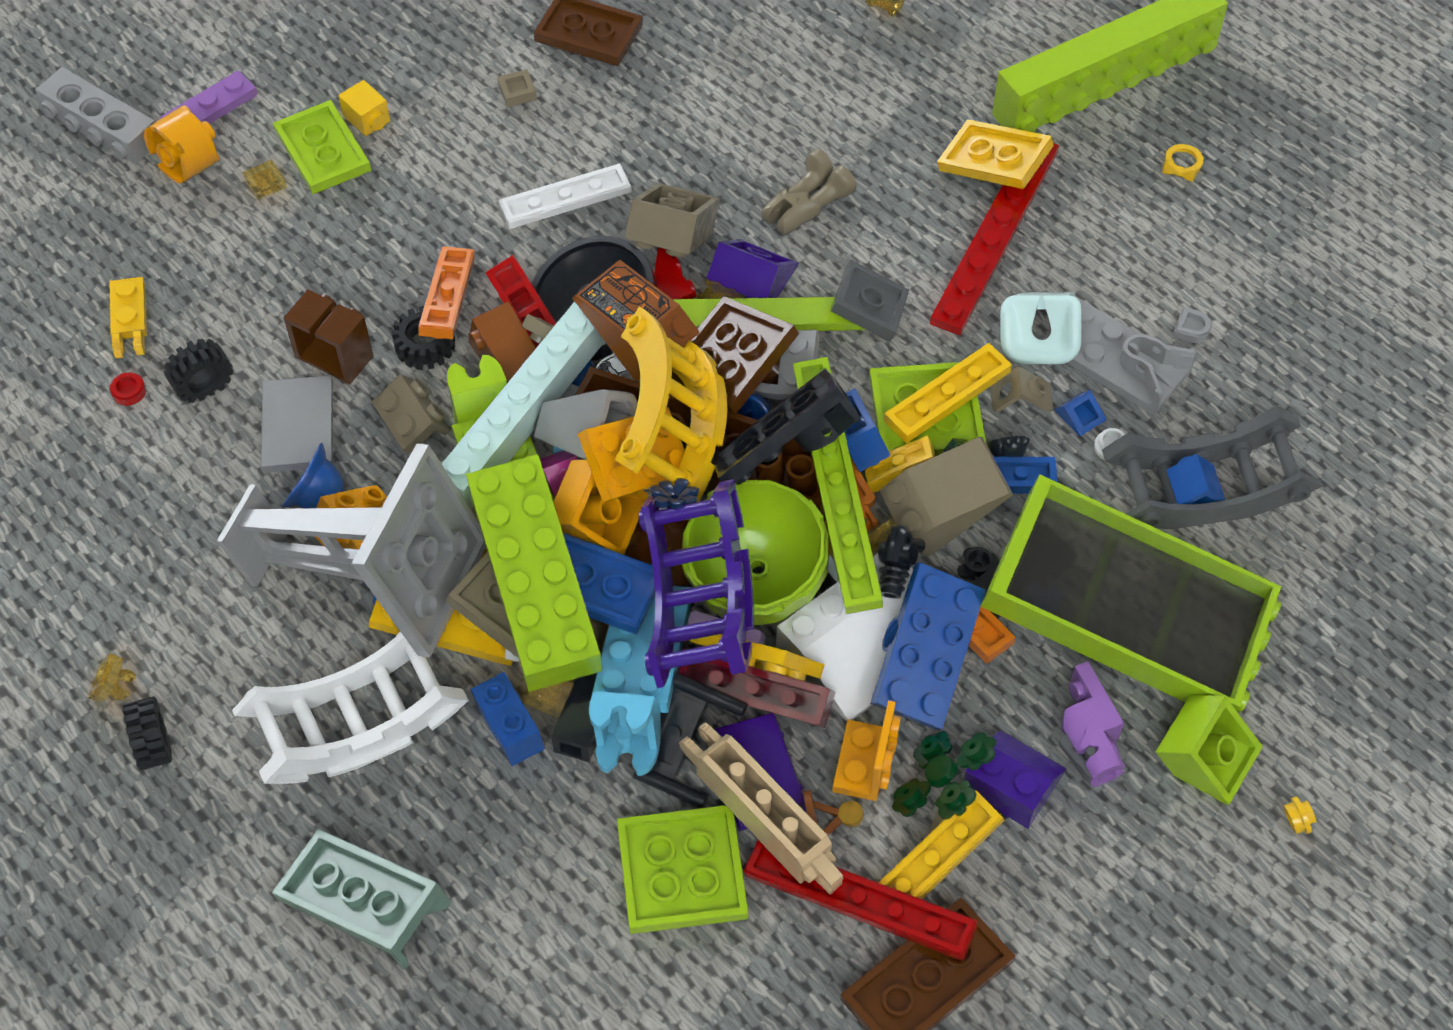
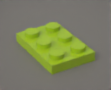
(321, 147)

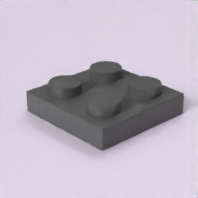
(870, 300)

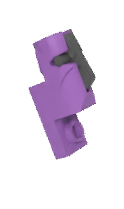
(1091, 729)

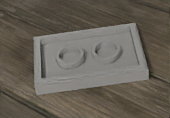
(295, 421)

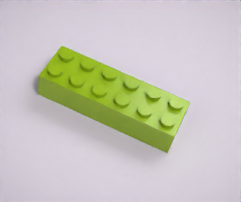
(534, 573)

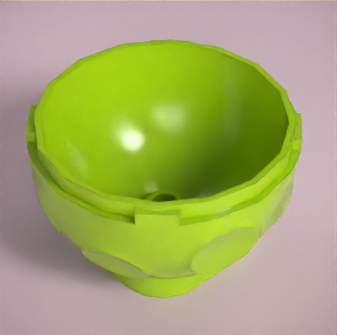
(782, 536)

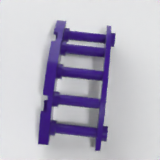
(735, 587)

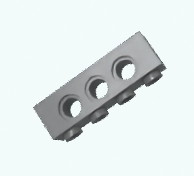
(95, 114)

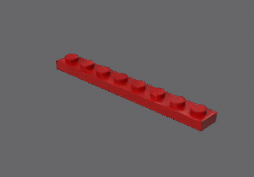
(986, 251)

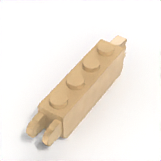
(764, 808)

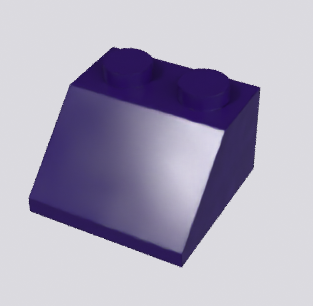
(750, 269)
(1016, 779)

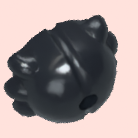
(1009, 446)

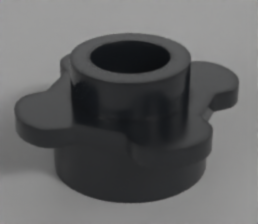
(976, 556)

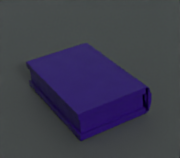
(766, 745)

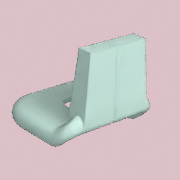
(1017, 321)

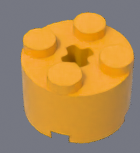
(181, 144)

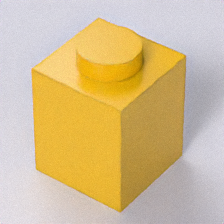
(364, 108)

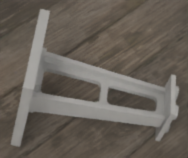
(410, 550)

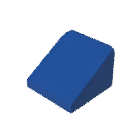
(1081, 413)

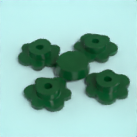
(941, 771)

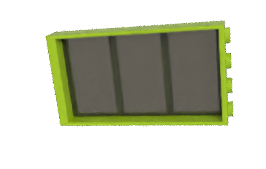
(1132, 596)

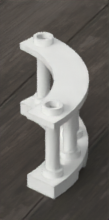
(365, 746)

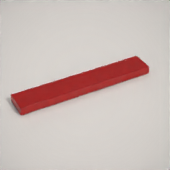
(873, 904)

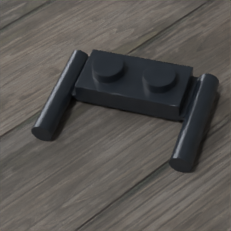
(682, 720)

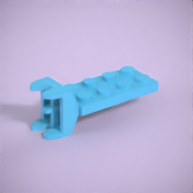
(625, 698)

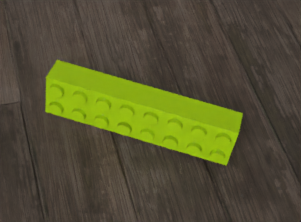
(1105, 61)

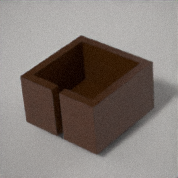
(329, 336)

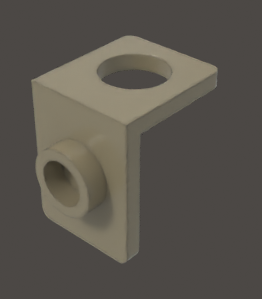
(1024, 386)

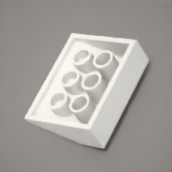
(843, 642)

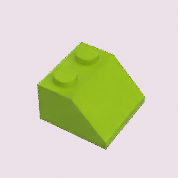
(1210, 746)

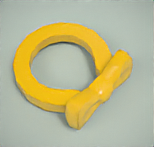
(1188, 173)

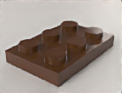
(589, 29)

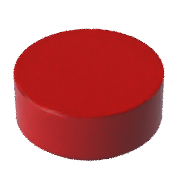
(127, 389)

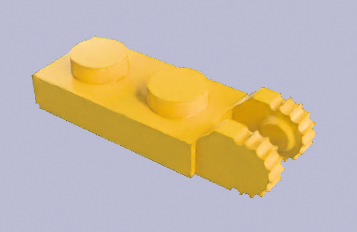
(128, 314)

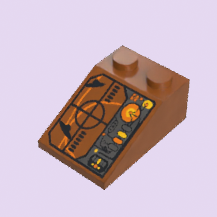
(616, 297)

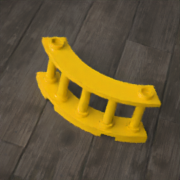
(702, 393)

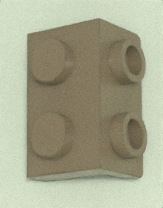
(410, 412)

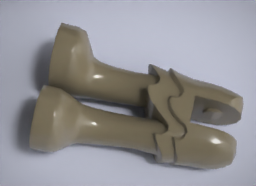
(795, 206)

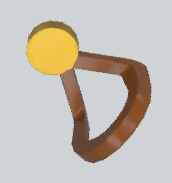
(849, 813)

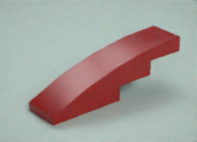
(516, 288)

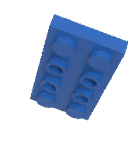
(927, 646)

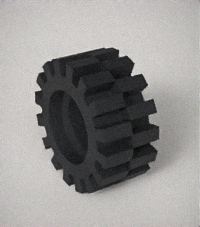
(418, 353)
(198, 370)
(147, 733)

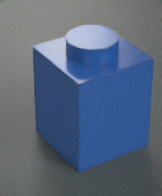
(1195, 481)

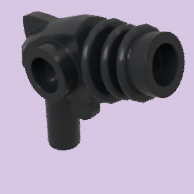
(897, 555)

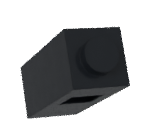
(574, 732)

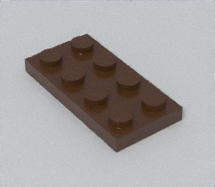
(922, 986)

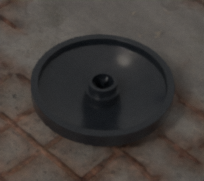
(579, 265)

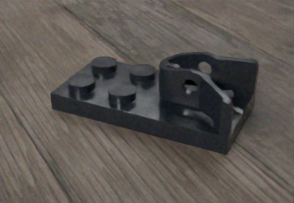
(803, 415)

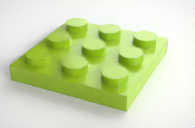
(897, 383)
(681, 869)

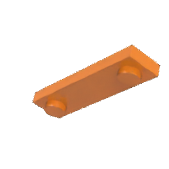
(446, 293)

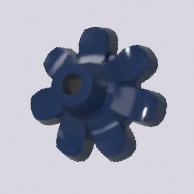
(674, 496)

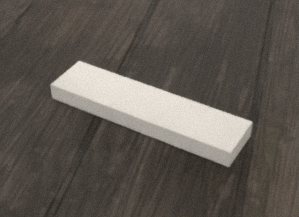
(564, 196)

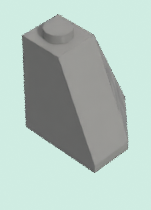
(566, 417)

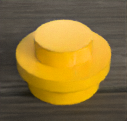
(1299, 815)

